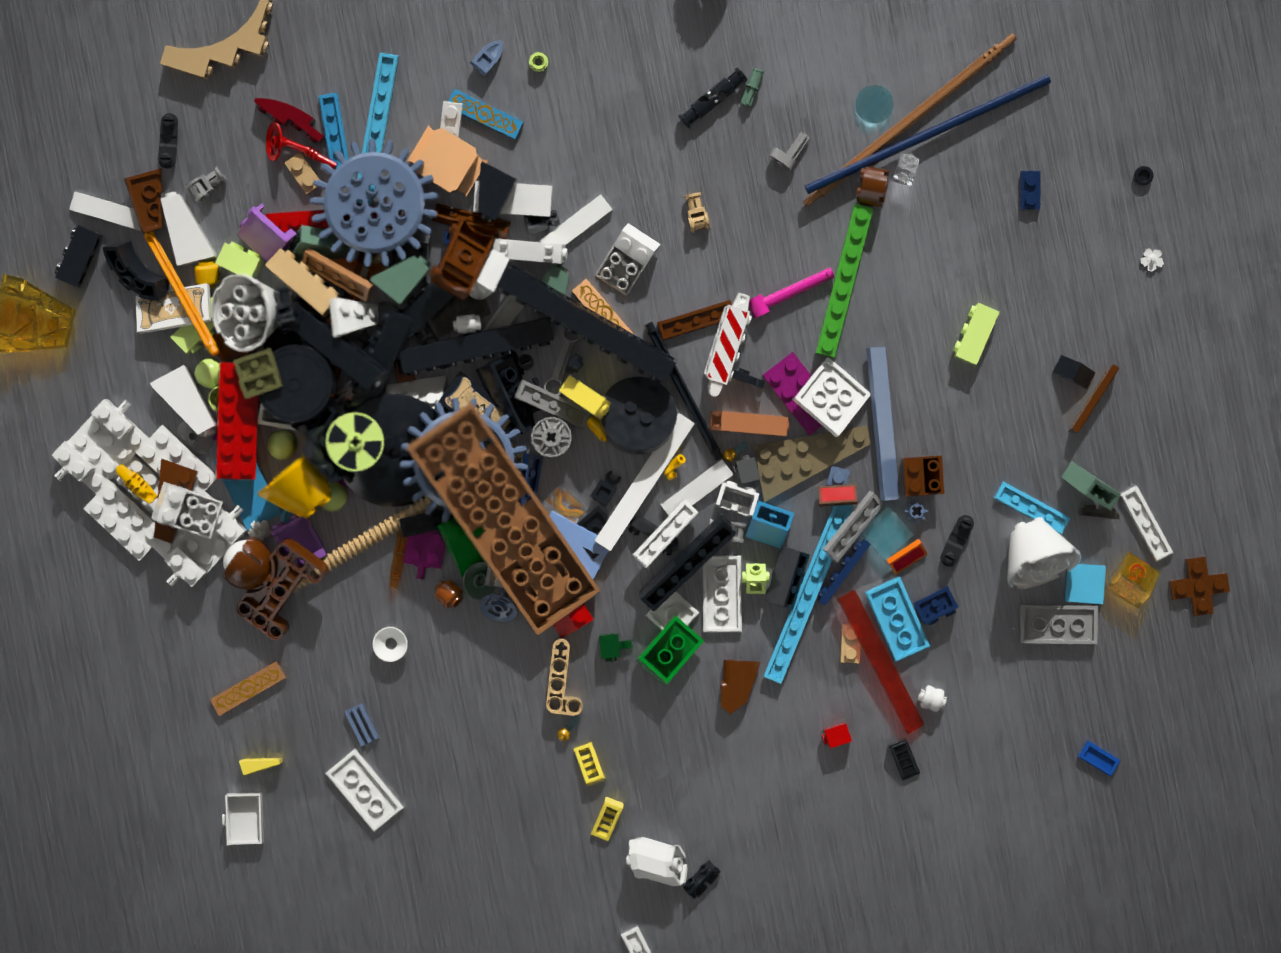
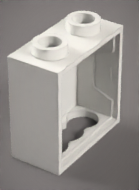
(489, 275)

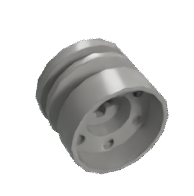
(563, 437)

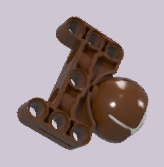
(255, 568)

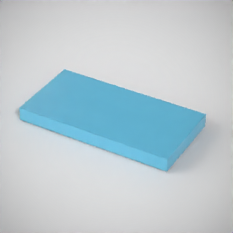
(897, 619)

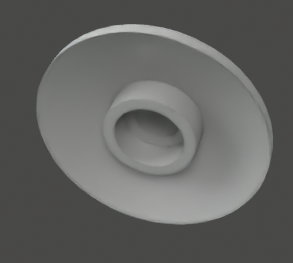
(197, 446)

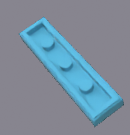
(1031, 507)

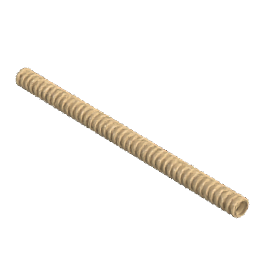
(375, 534)

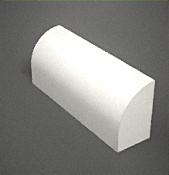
(524, 200)

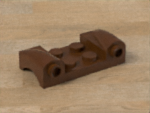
(462, 259)

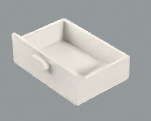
(243, 818)

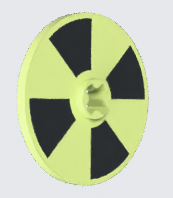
(364, 430)

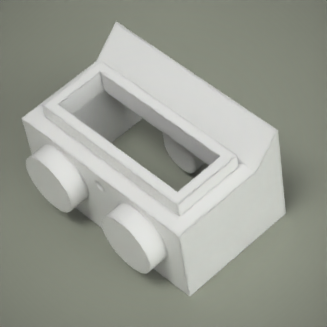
(734, 507)

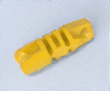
(136, 484)

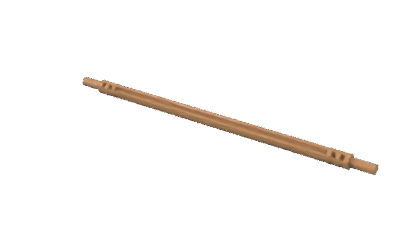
(921, 111)

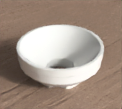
(382, 651)

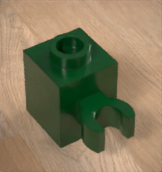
(611, 646)

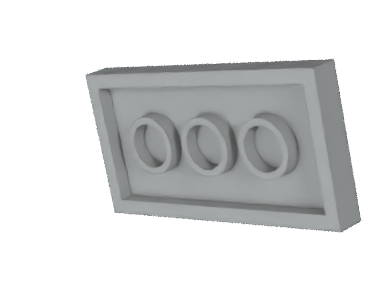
(1058, 624)

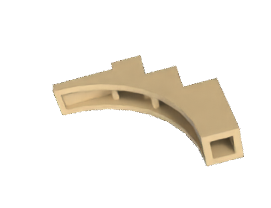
(226, 52)

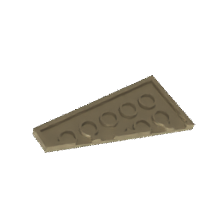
(797, 459)

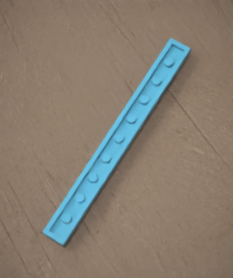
(806, 597)

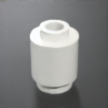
(467, 324)

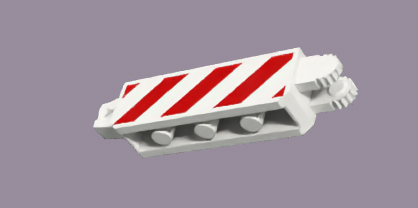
(726, 344)

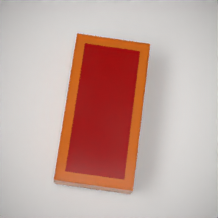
(907, 556)

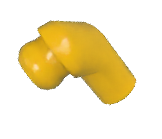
(674, 464)

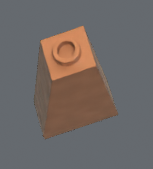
(749, 423)

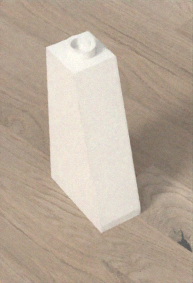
(186, 235)
(184, 396)

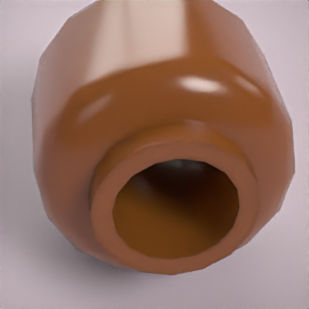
(448, 594)

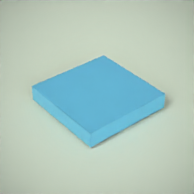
(1085, 584)

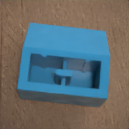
(769, 524)

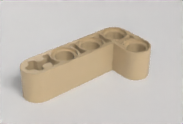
(561, 676)

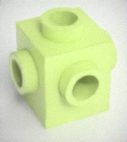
(755, 578)

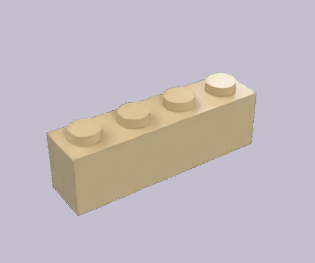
(299, 280)

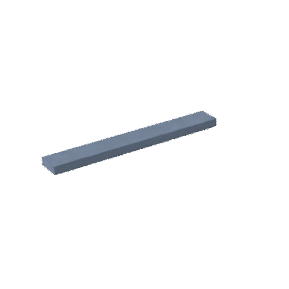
(883, 423)

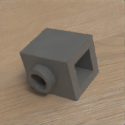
(746, 469)

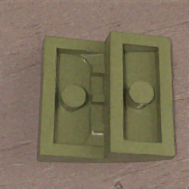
(258, 373)

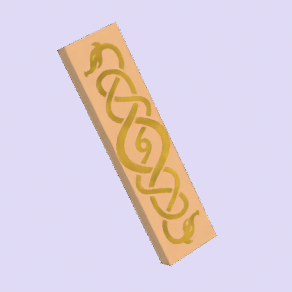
(593, 300)

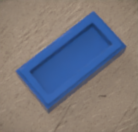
(1099, 758)

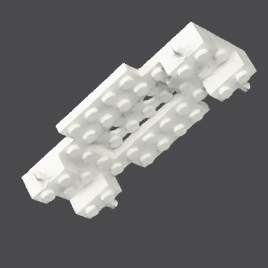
(114, 440)

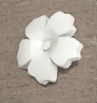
(1152, 259)
(259, 530)

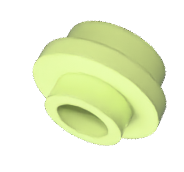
(534, 57)

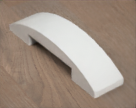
(104, 210)

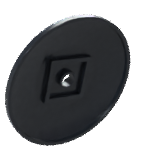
(384, 479)

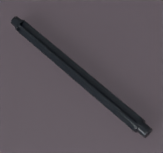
(686, 396)

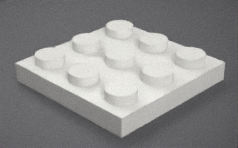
(832, 397)

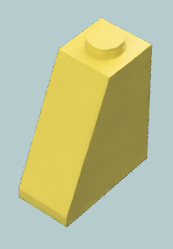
(585, 397)

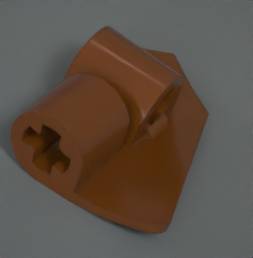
(737, 683)

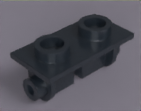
(695, 885)

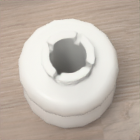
(932, 698)

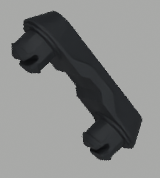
(168, 141)
(642, 525)
(957, 540)

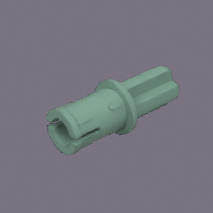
(752, 87)

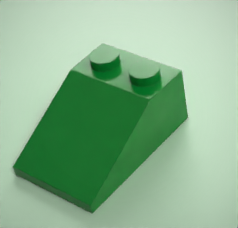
(460, 545)
(669, 650)

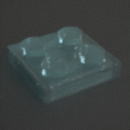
(886, 533)

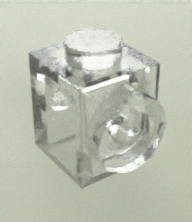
(906, 169)

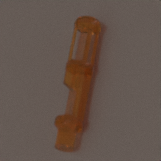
(397, 562)

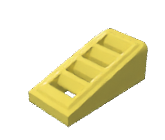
(257, 764)
(589, 781)
(611, 803)

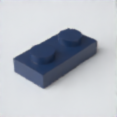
(1030, 190)

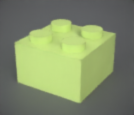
(236, 260)

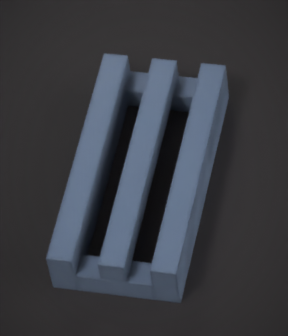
(368, 739)

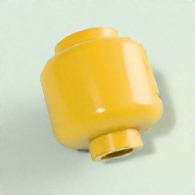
(207, 272)

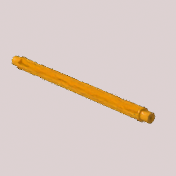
(181, 293)

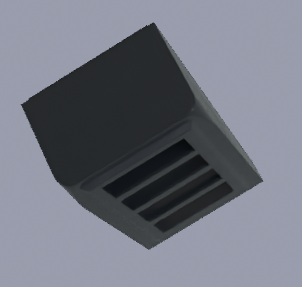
(900, 743)

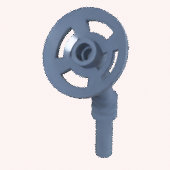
(499, 607)

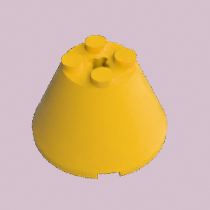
(298, 489)

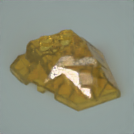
(32, 318)

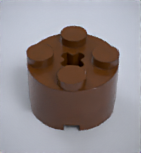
(873, 187)

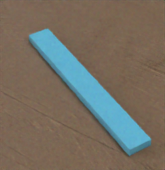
(380, 107)

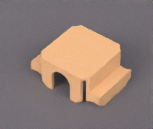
(448, 159)

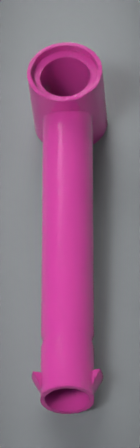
(760, 305)

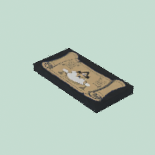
(466, 389)

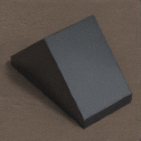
(1074, 371)

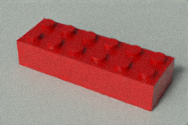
(235, 427)

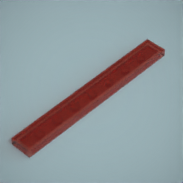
(880, 661)

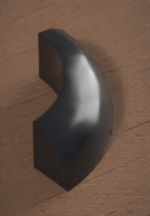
(133, 273)

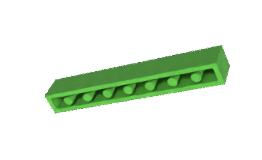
(844, 280)

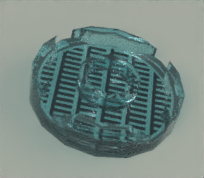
(874, 104)

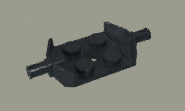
(317, 455)

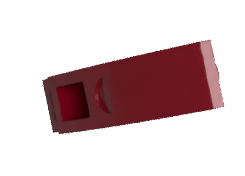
(284, 113)

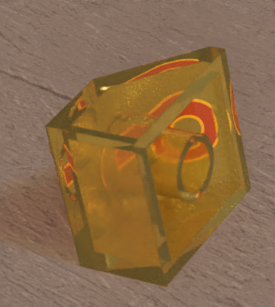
(1133, 580)

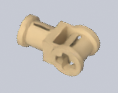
(696, 214)

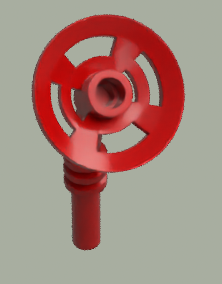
(278, 142)

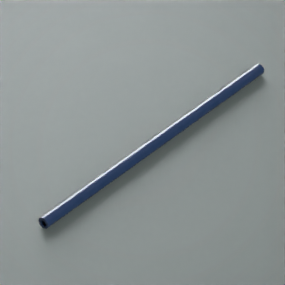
(927, 134)

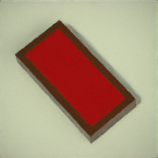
(837, 495)

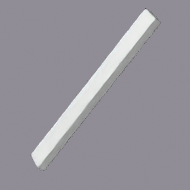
(642, 485)

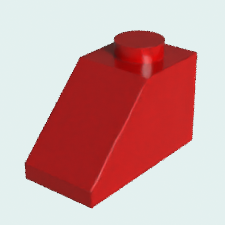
(573, 621)

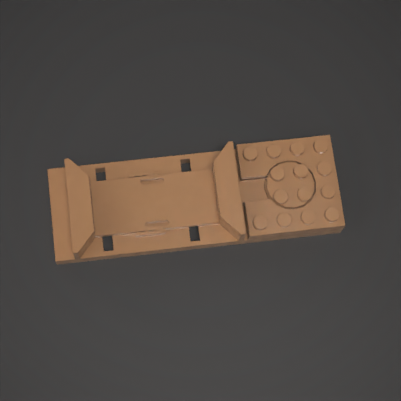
(517, 539)

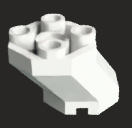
(657, 861)

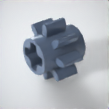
(921, 510)

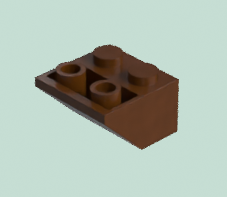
(923, 476)

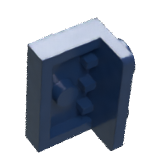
(936, 605)

